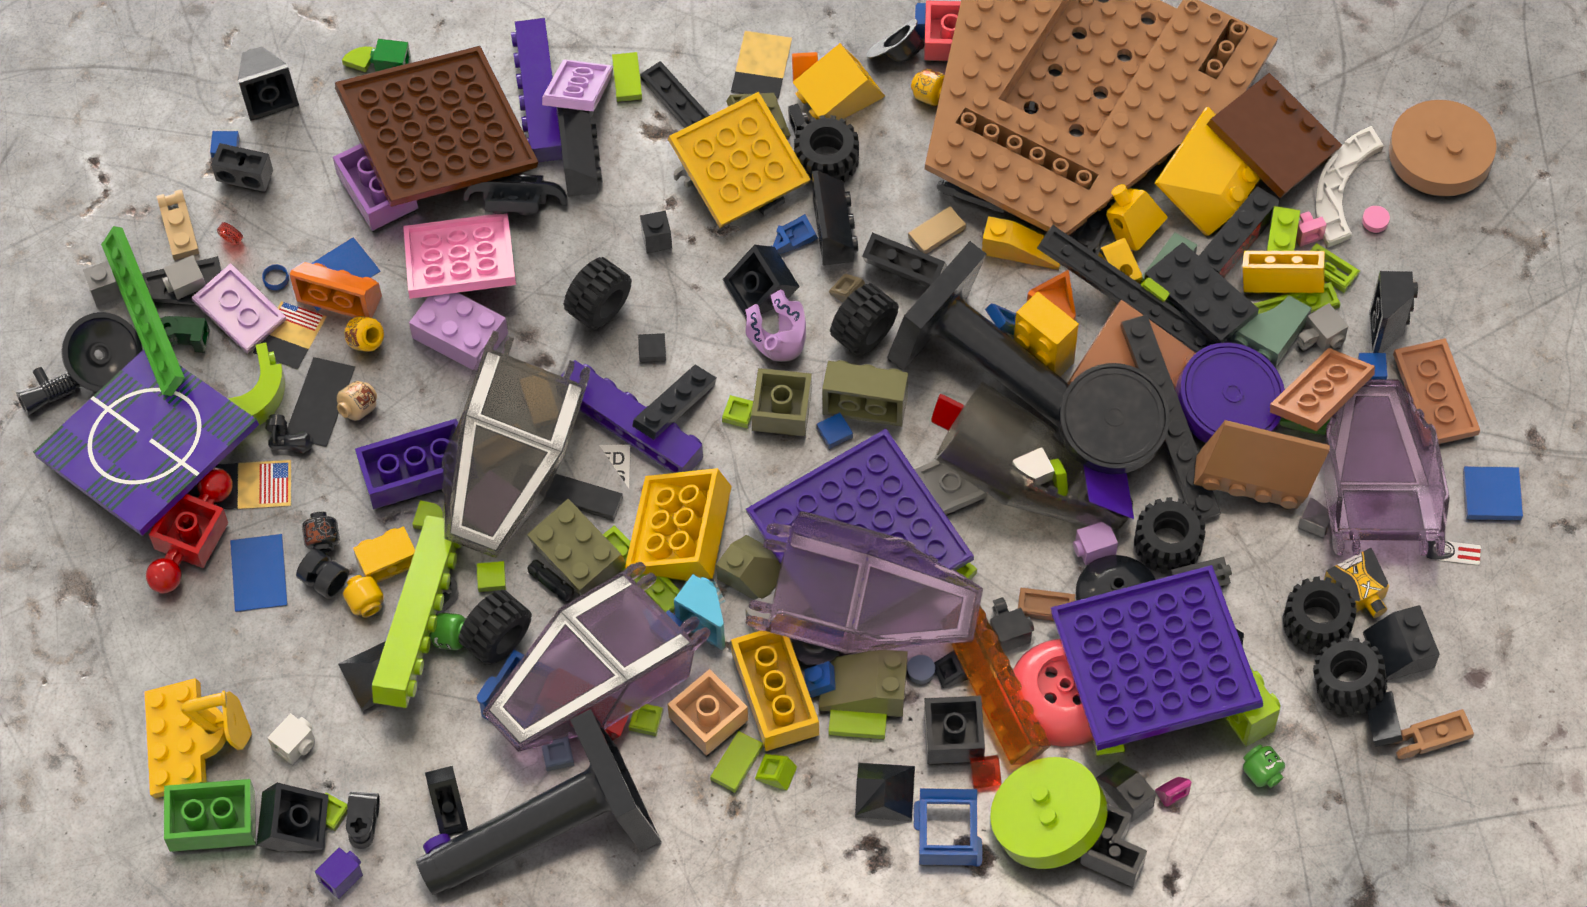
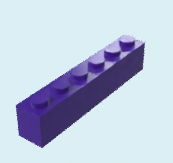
(535, 76)
(616, 413)

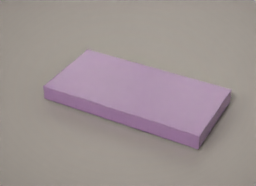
(577, 85)

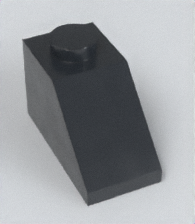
(1127, 789)
(446, 800)

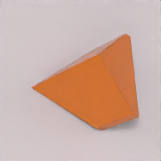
(1057, 291)

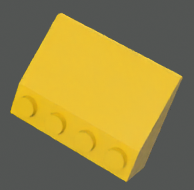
(680, 523)

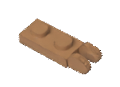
(1436, 734)

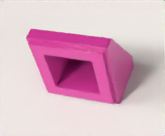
(1173, 790)

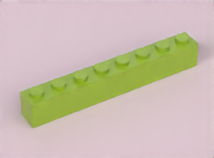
(415, 616)

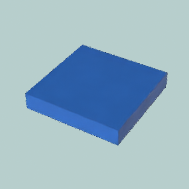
(1492, 493)

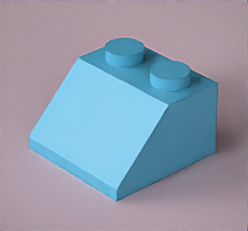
(701, 600)

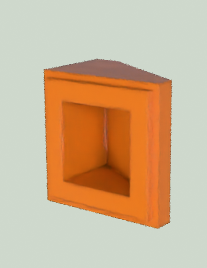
(802, 62)

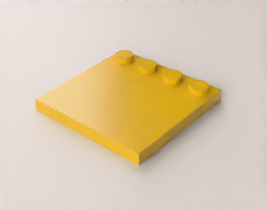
(739, 159)

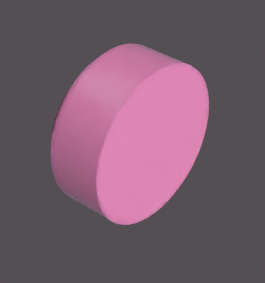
(1375, 219)

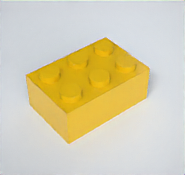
(1047, 333)

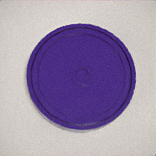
(1228, 385)

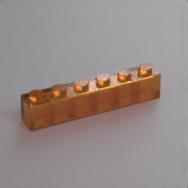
(1001, 694)

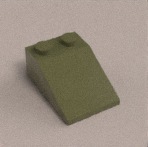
(868, 683)

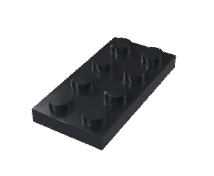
(1202, 293)

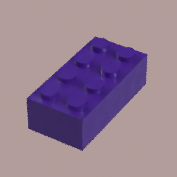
(404, 464)

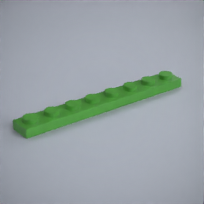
(142, 311)

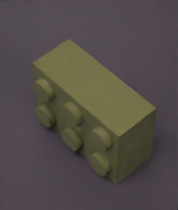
(865, 393)
(576, 548)

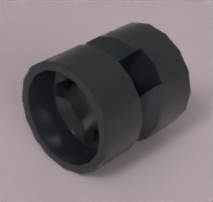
(321, 573)

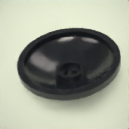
(104, 333)
(1106, 571)

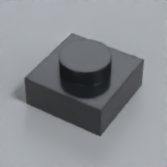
(796, 117)

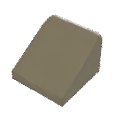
(845, 286)

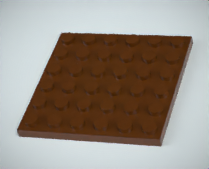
(435, 125)

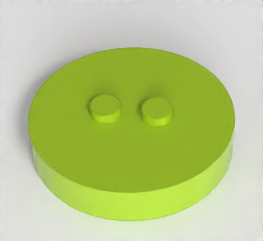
(1048, 812)

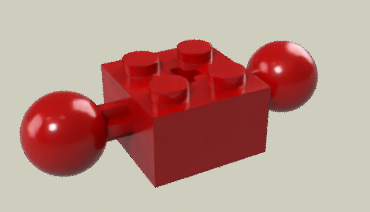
(189, 531)

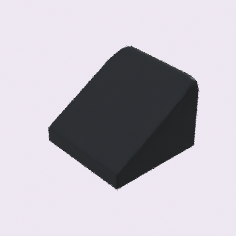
(950, 670)

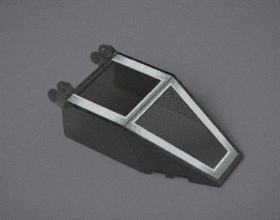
(505, 446)

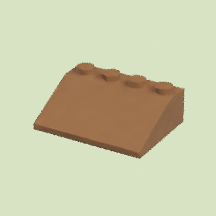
(1260, 464)

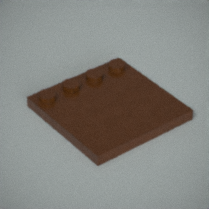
(1274, 134)

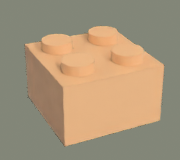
(708, 712)

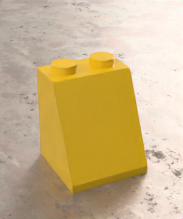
(837, 85)

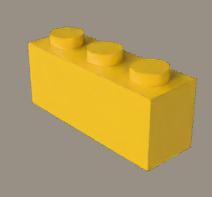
(1284, 271)

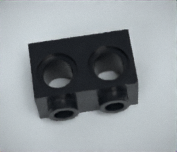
(242, 167)

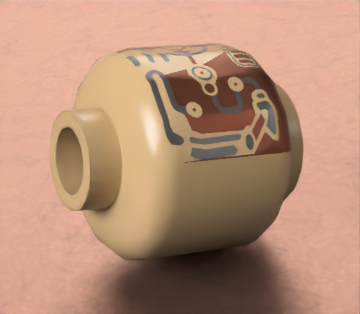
(356, 400)

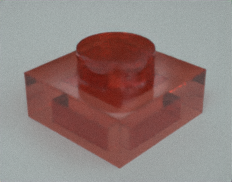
(985, 771)

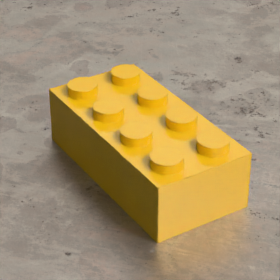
(775, 688)

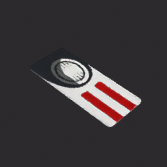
(1456, 552)

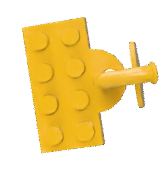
(187, 730)

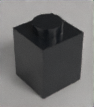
(656, 232)

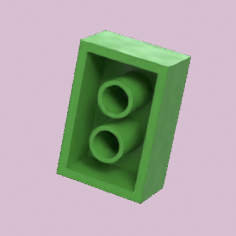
(209, 815)

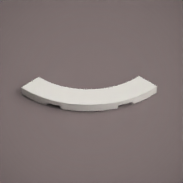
(1334, 179)

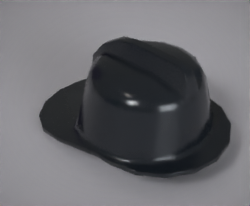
(900, 44)

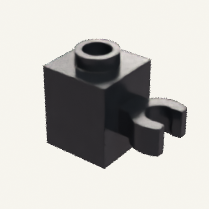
(1011, 627)

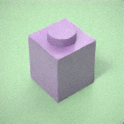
(1095, 542)

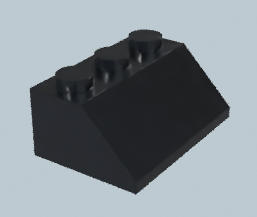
(578, 152)
(833, 220)
(1391, 308)

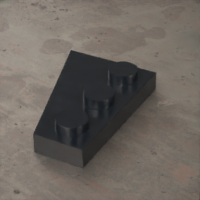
(209, 268)

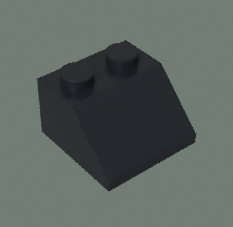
(758, 277)
(1404, 642)
(292, 819)

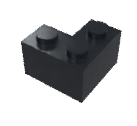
(1112, 854)

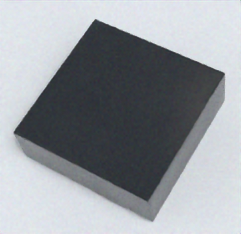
(652, 347)

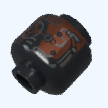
(320, 532)

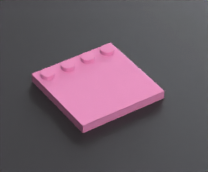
(458, 255)

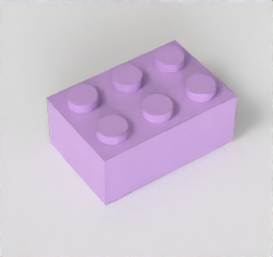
(457, 327)

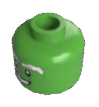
(447, 631)
(1263, 766)

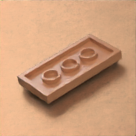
(1322, 389)
(1437, 389)

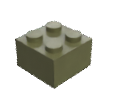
(781, 402)

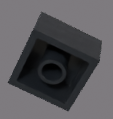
(953, 729)

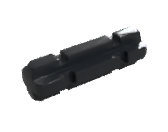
(550, 580)

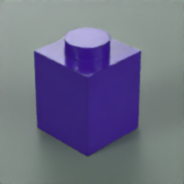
(339, 872)

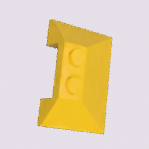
(1206, 177)

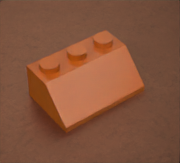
(335, 290)

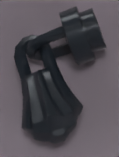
(297, 442)

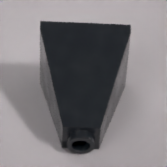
(265, 83)

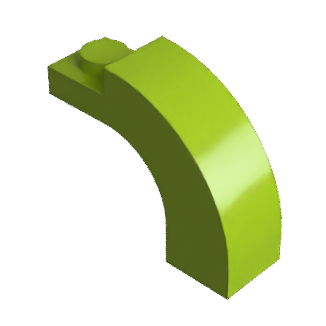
(269, 390)

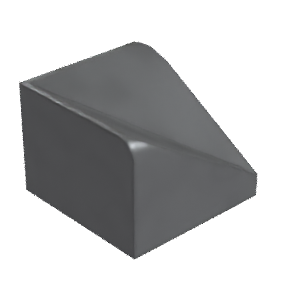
(1314, 518)

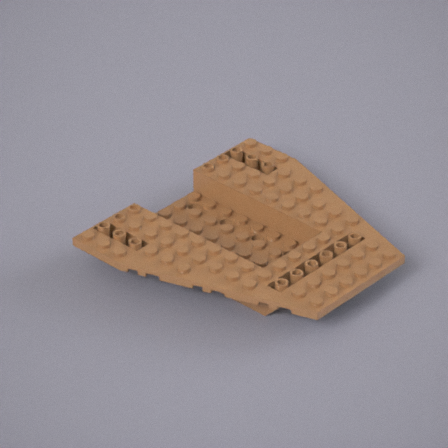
(1031, 161)

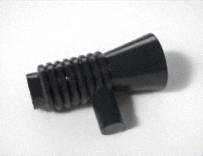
(48, 391)

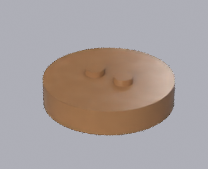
(1442, 147)

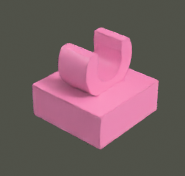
(1310, 229)

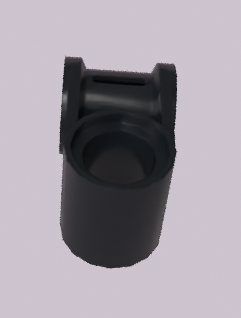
(362, 815)

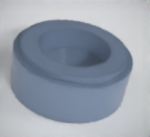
(920, 669)

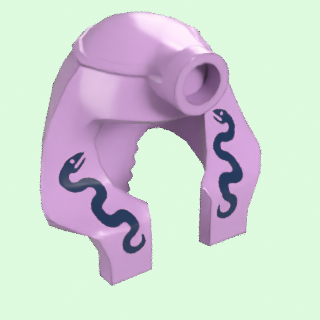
(791, 336)

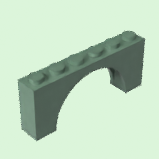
(1268, 332)

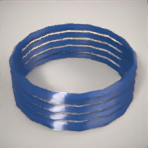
(275, 267)

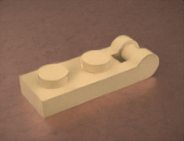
(178, 225)

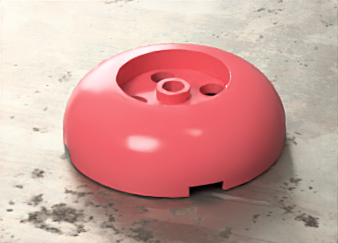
(1063, 720)

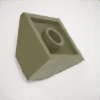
(749, 568)

